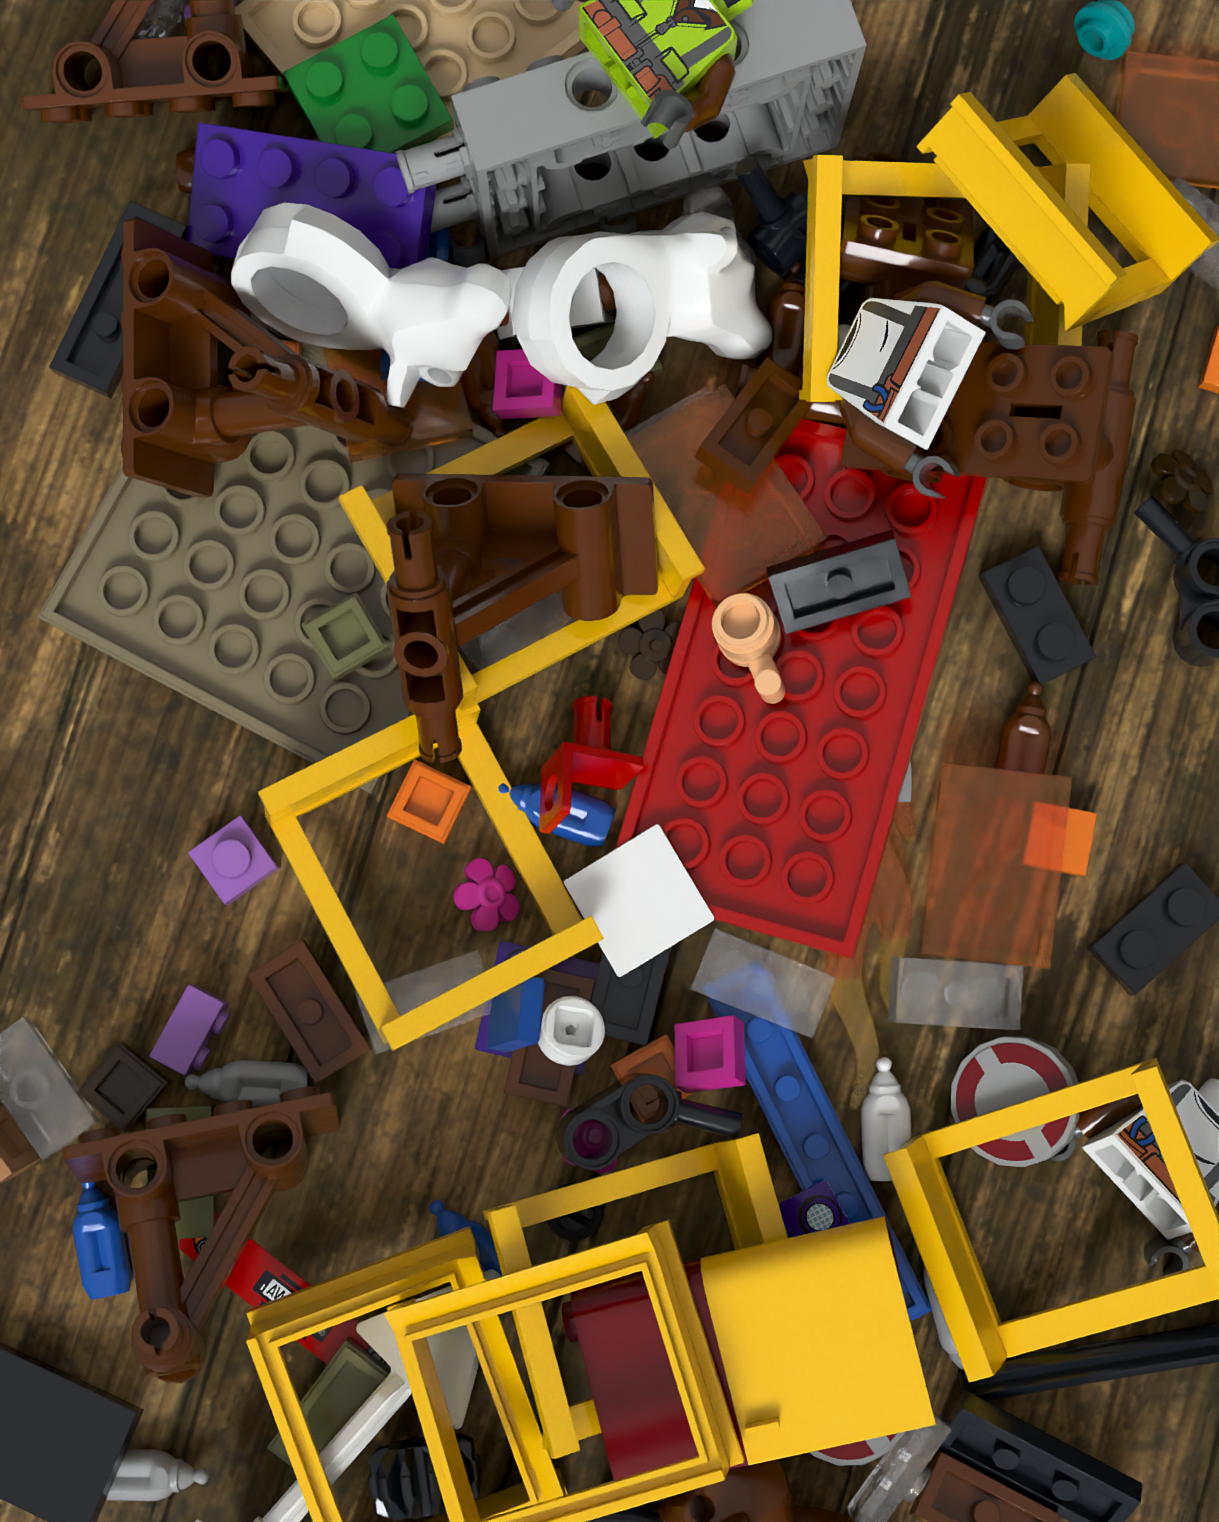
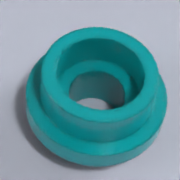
(1104, 28)

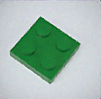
(370, 92)

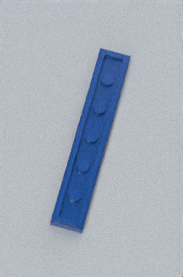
(810, 1129)

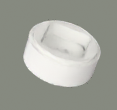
(571, 1030)

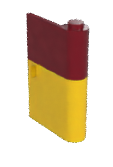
(801, 1339)

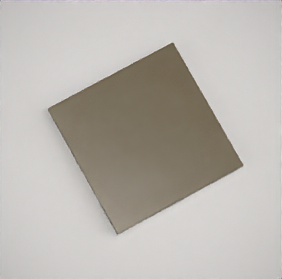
(220, 583)

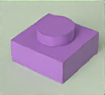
(234, 860)

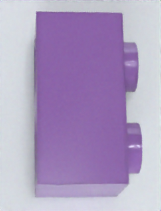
(190, 1029)

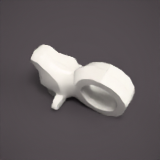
(665, 284)
(335, 290)

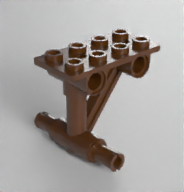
(155, 68)
(893, 247)
(172, 403)
(1043, 424)
(488, 549)
(193, 1163)

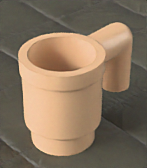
(749, 638)

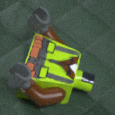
(664, 56)

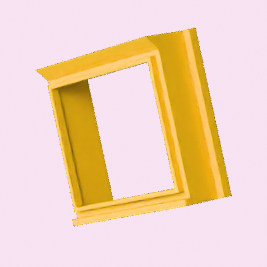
(830, 179)
(1037, 223)
(606, 455)
(369, 760)
(751, 1218)
(659, 1259)
(953, 1265)
(371, 1287)

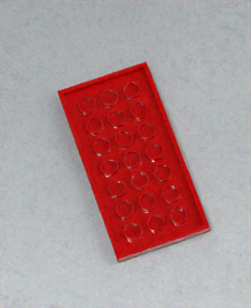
(796, 798)

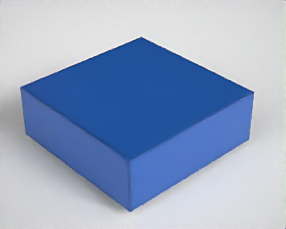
(516, 1016)

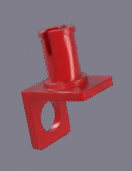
(584, 762)

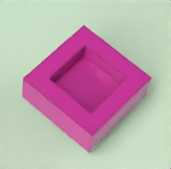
(523, 390)
(709, 1054)

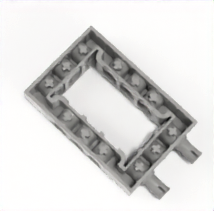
(530, 136)

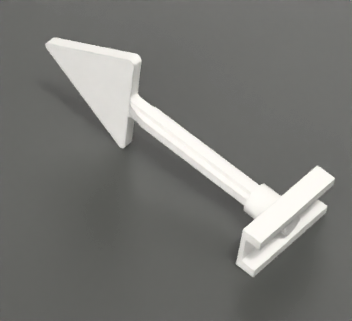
(456, 1369)

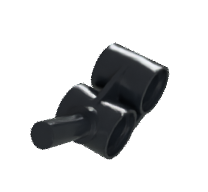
(782, 227)
(1197, 597)
(624, 1131)

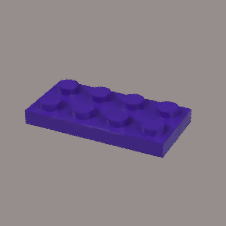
(253, 170)

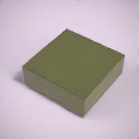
(345, 636)

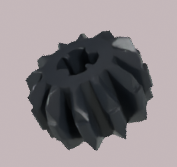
(405, 1478)

